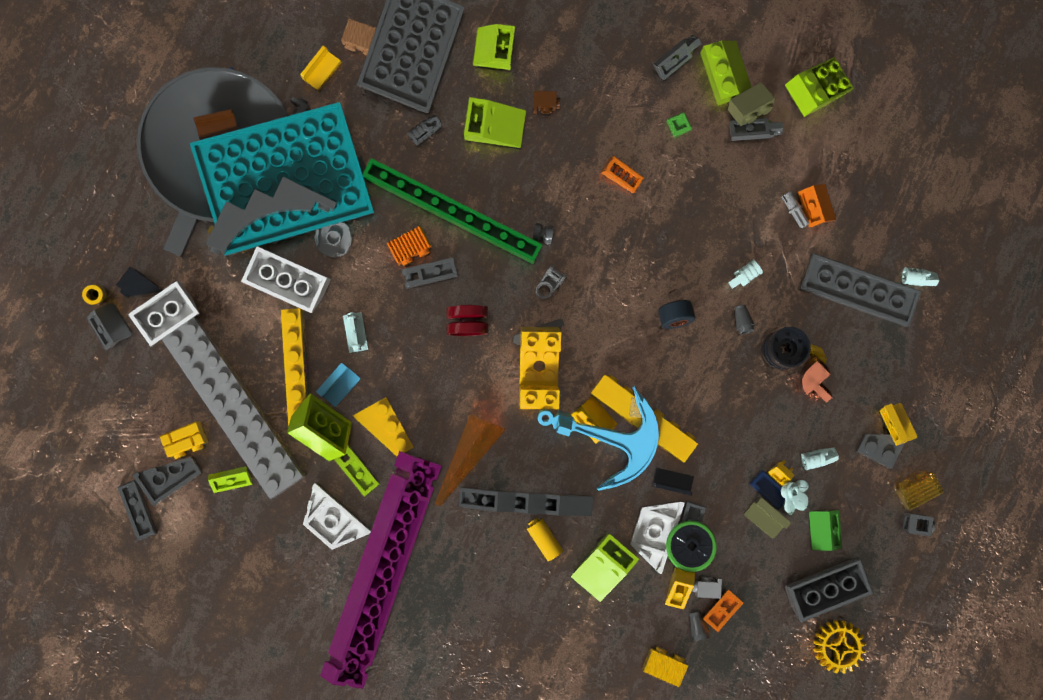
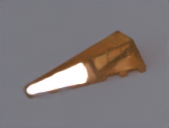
(473, 445)

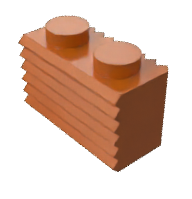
(409, 246)

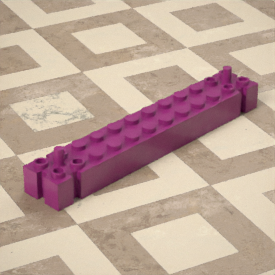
(380, 571)

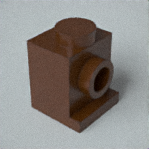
(545, 102)

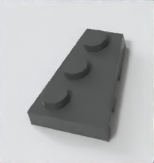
(166, 479)

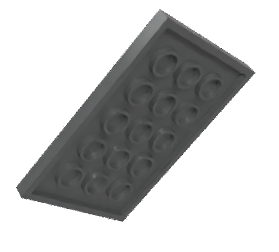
(410, 50)

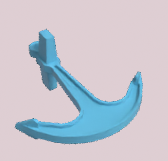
(638, 444)

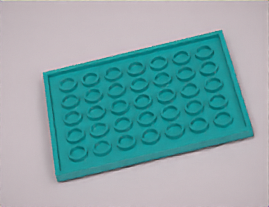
(303, 147)

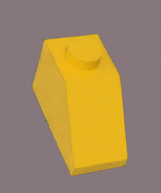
(680, 588)

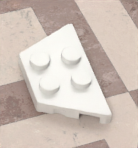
(331, 520)
(652, 532)

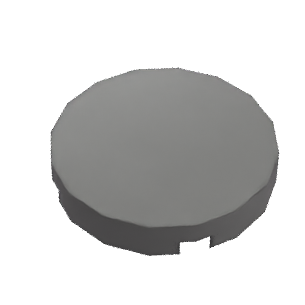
(334, 240)

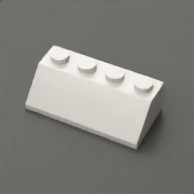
(285, 280)

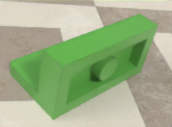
(825, 530)

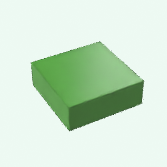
(679, 124)

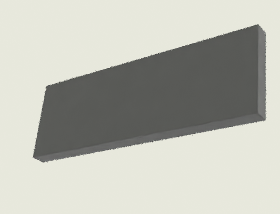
(860, 290)

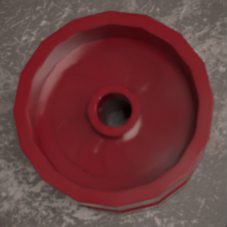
(466, 317)

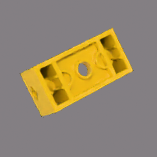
(539, 387)

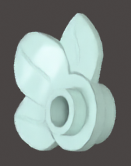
(795, 496)

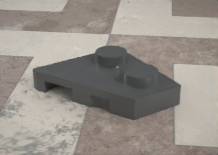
(880, 449)

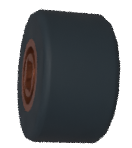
(676, 314)

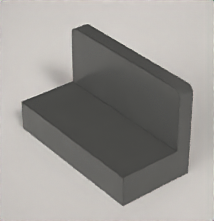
(108, 325)

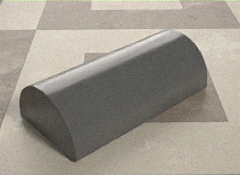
(828, 589)

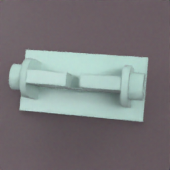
(355, 332)

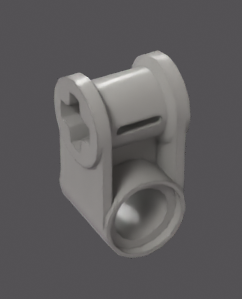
(551, 280)

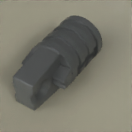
(424, 129)

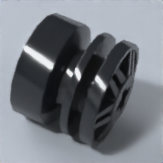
(796, 347)

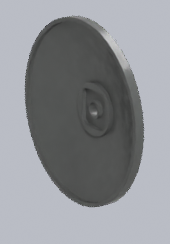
(169, 128)

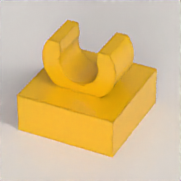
(781, 473)

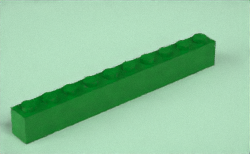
(452, 211)

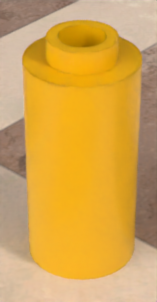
(88, 294)
(544, 539)

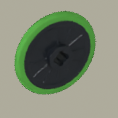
(701, 537)

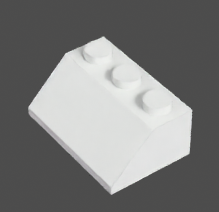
(164, 313)

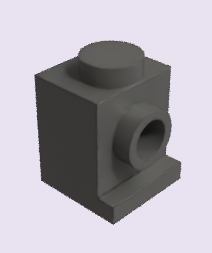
(926, 527)

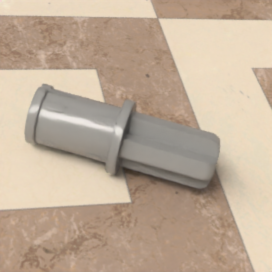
(795, 209)

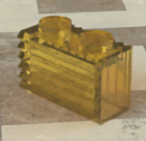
(919, 490)

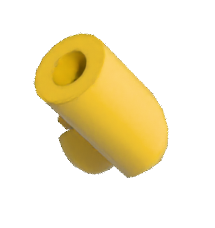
(818, 351)

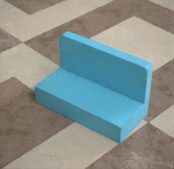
(338, 384)

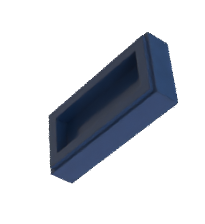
(768, 489)

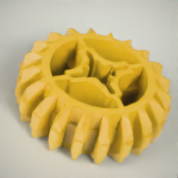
(838, 654)

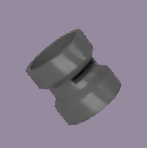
(544, 234)

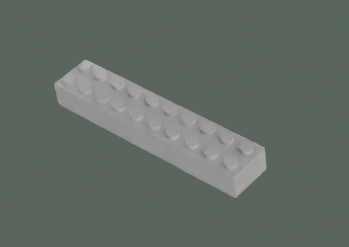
(233, 407)

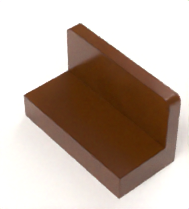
(215, 124)

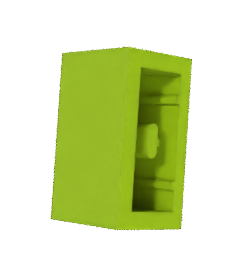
(494, 46)

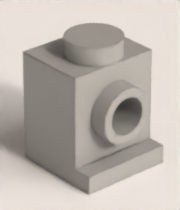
(707, 587)

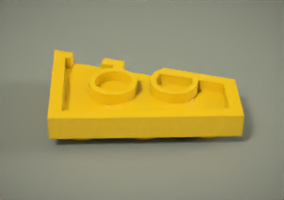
(385, 426)

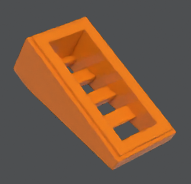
(625, 169)

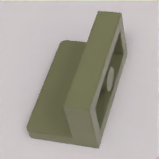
(766, 517)

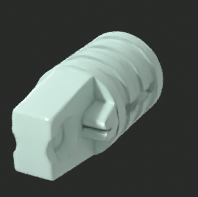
(746, 274)
(919, 277)
(819, 458)

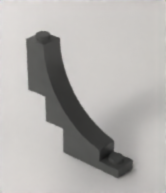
(287, 198)
(526, 502)

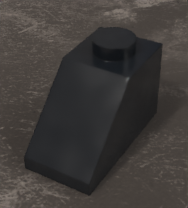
(137, 285)

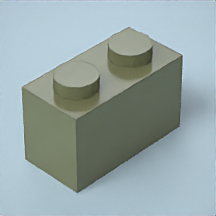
(751, 104)

